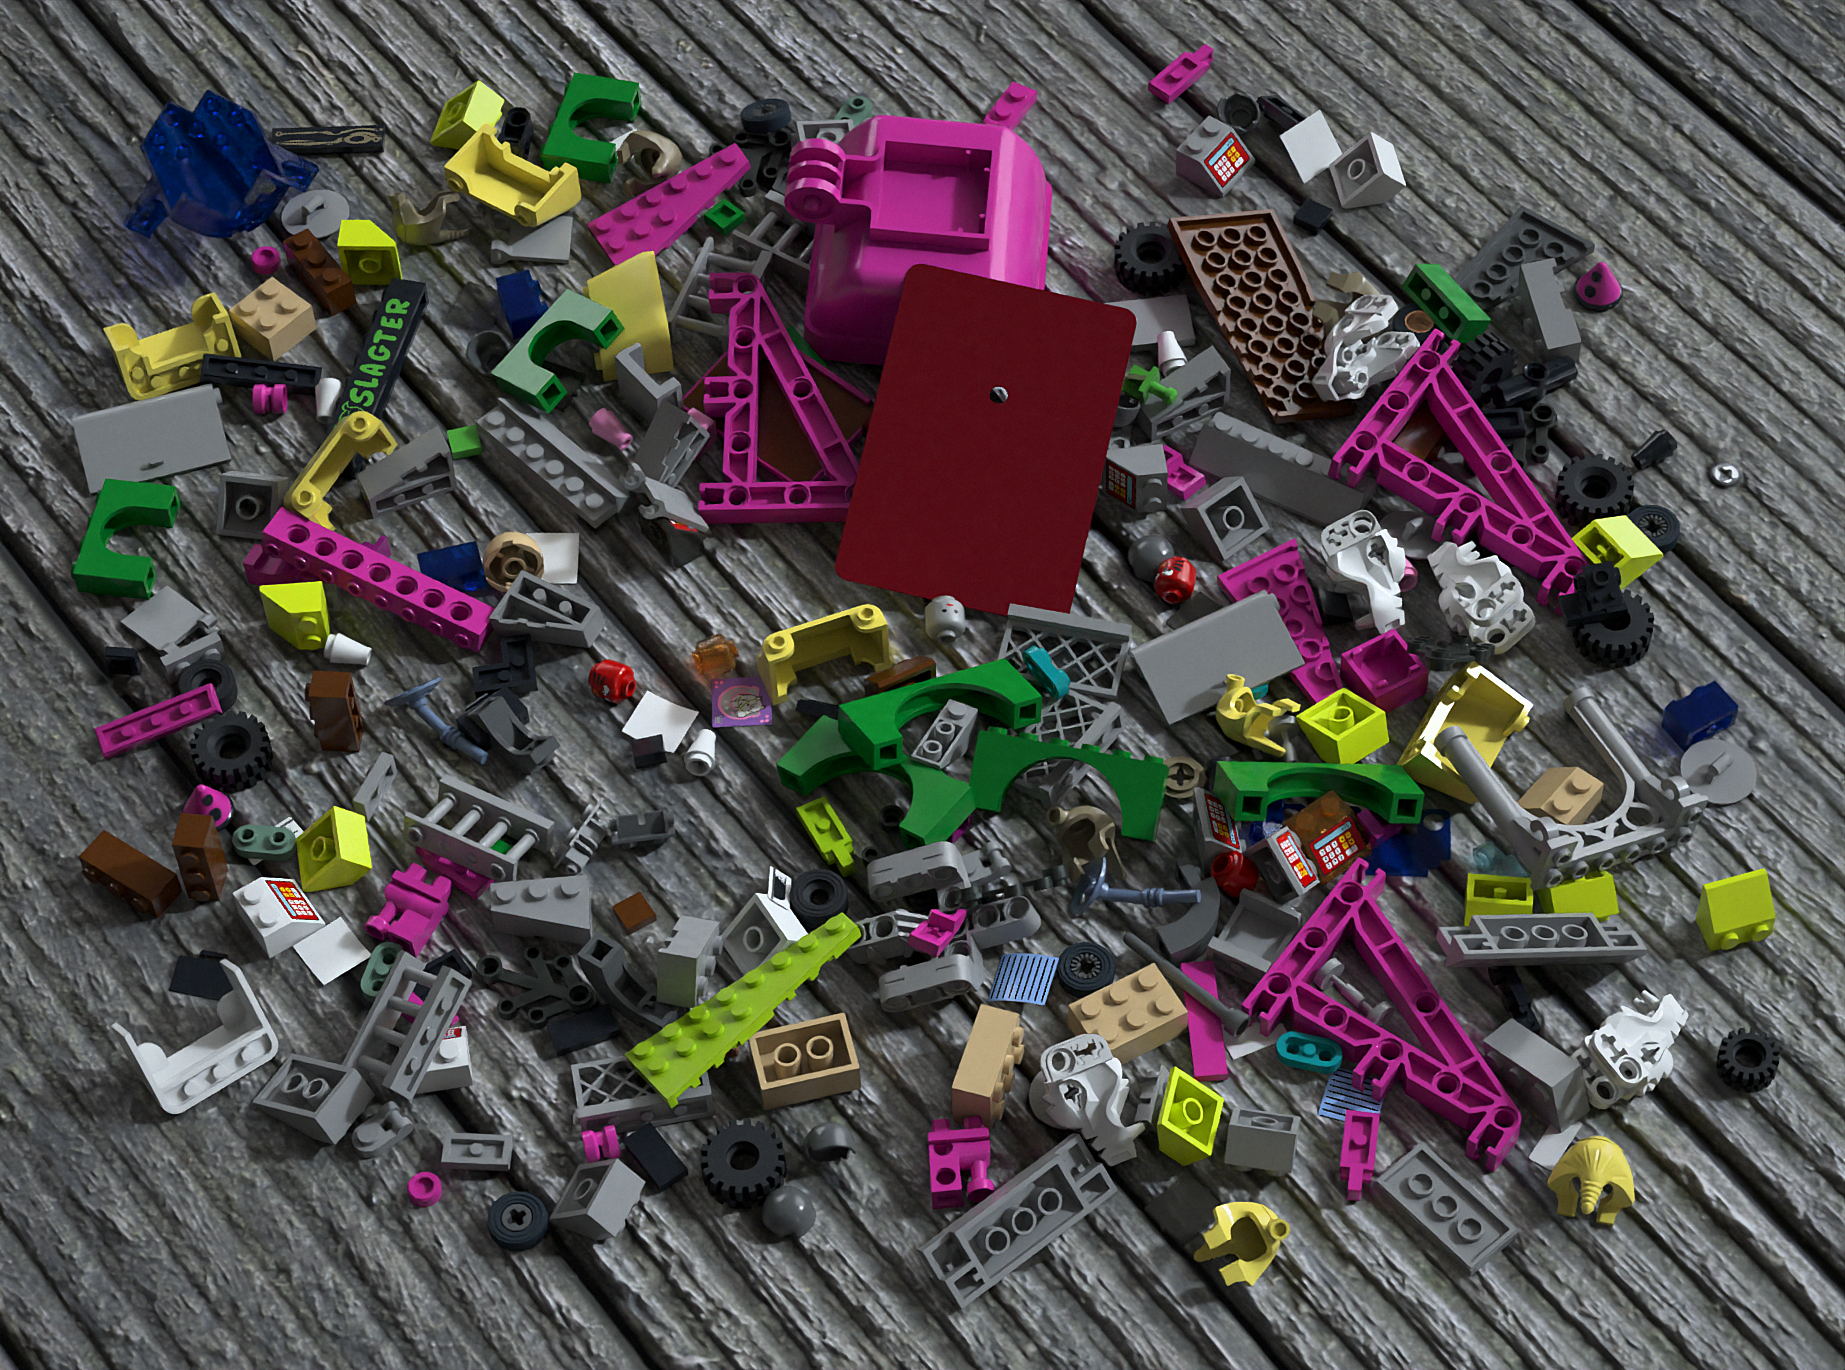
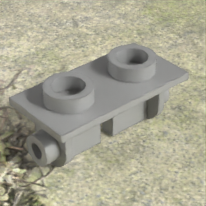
(1153, 1092)

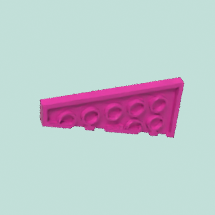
(667, 210)
(1284, 575)

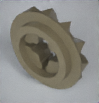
(1192, 773)

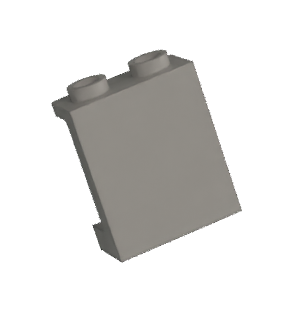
(640, 388)
(1254, 936)

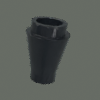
(1654, 449)

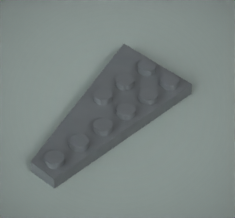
(1522, 240)

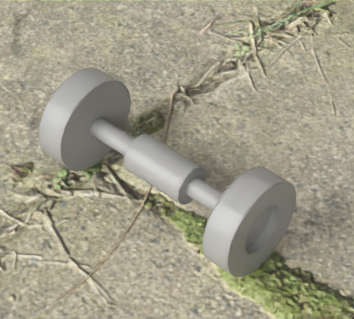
(1283, 729)
(1330, 974)

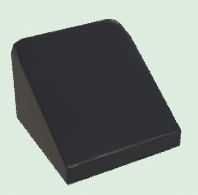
(1333, 607)
(649, 751)

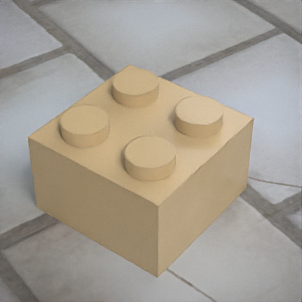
(273, 319)

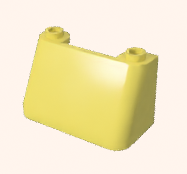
(509, 183)
(637, 300)
(173, 356)
(353, 434)
(855, 632)
(1482, 709)

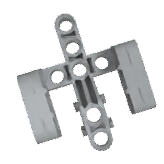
(888, 934)

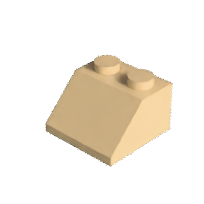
(1564, 795)

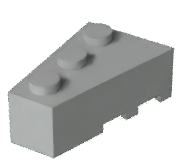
(1544, 313)
(1201, 391)
(669, 445)
(409, 475)
(546, 614)
(544, 908)
(688, 961)
(1538, 1073)

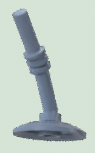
(448, 734)
(1096, 889)

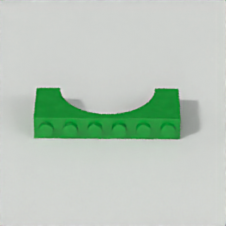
(992, 688)
(1137, 783)
(1250, 786)
(937, 803)

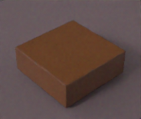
(634, 913)

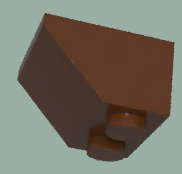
(901, 675)

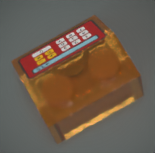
(1329, 836)

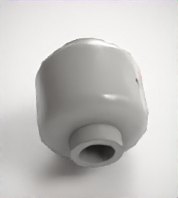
(944, 619)

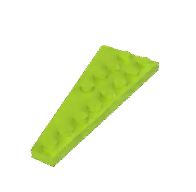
(703, 1036)

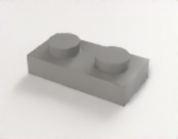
(205, 648)
(378, 780)
(477, 1151)

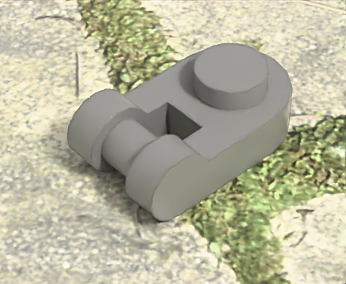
(989, 852)
(371, 1139)

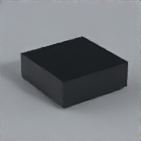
(1312, 216)
(122, 660)

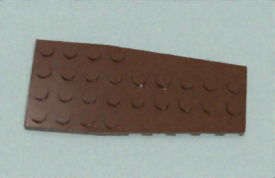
(1261, 307)

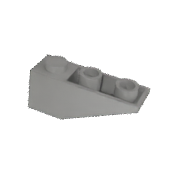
(948, 736)

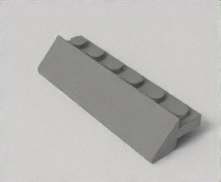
(555, 463)
(1278, 471)
(1538, 941)
(1016, 1221)

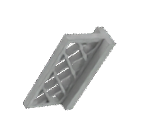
(1075, 630)
(1068, 773)
(636, 1111)

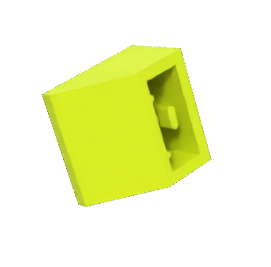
(1620, 542)
(1497, 896)

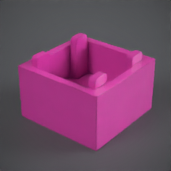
(1384, 672)

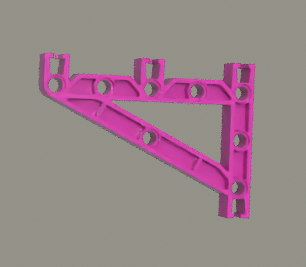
(758, 323)
(1519, 508)
(1452, 1059)

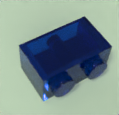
(520, 301)
(454, 566)
(1699, 715)

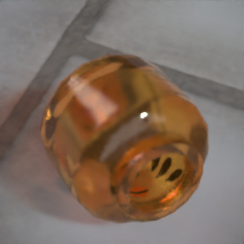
(715, 655)

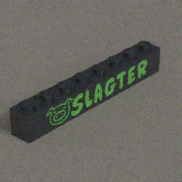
(381, 357)

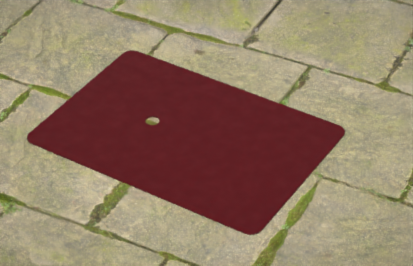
(976, 490)

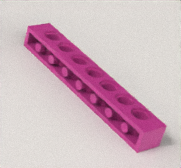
(378, 579)

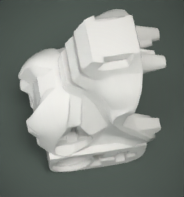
(1354, 365)
(1356, 572)
(1480, 590)
(1631, 1043)
(1097, 1085)

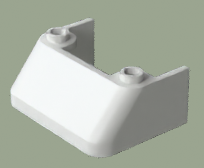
(211, 1061)

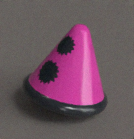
(1598, 288)
(212, 803)

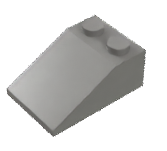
(315, 1097)

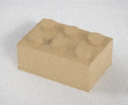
(1131, 1014)
(804, 1061)
(987, 1066)

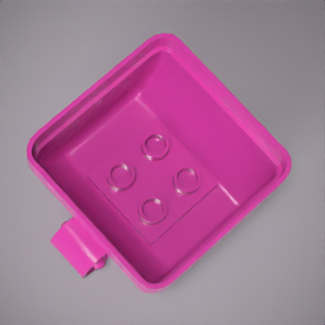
(908, 197)

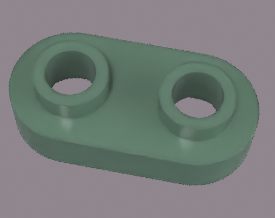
(855, 108)
(263, 843)
(377, 970)

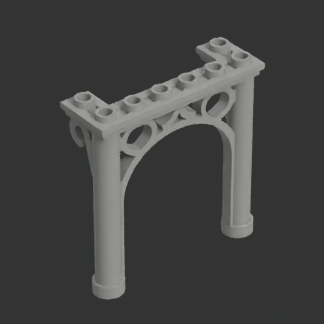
(1557, 850)

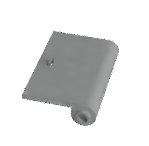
(152, 437)
(1192, 662)

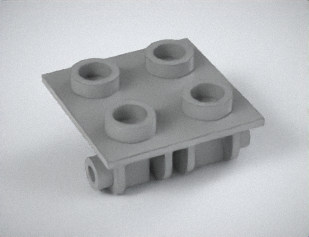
(581, 841)

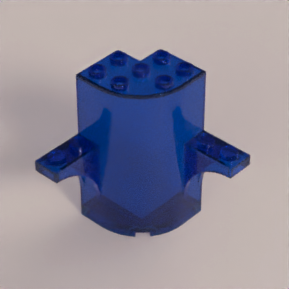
(213, 170)

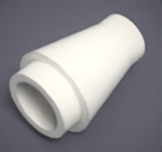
(1169, 353)
(327, 394)
(345, 650)
(701, 755)

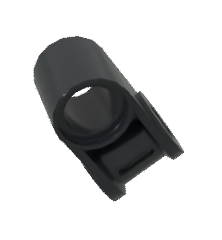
(517, 131)

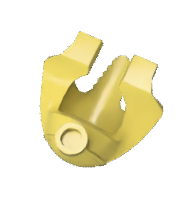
(1245, 720)
(1596, 1163)
(1249, 1233)

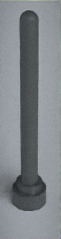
(1234, 1020)

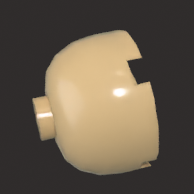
(509, 555)

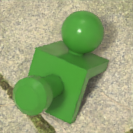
(1141, 384)

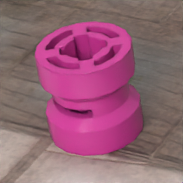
(270, 399)
(601, 1144)

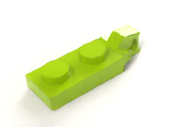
(828, 834)

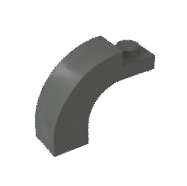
(511, 738)
(1189, 936)
(619, 985)

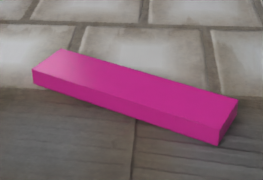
(158, 721)
(1204, 1026)

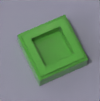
(464, 442)

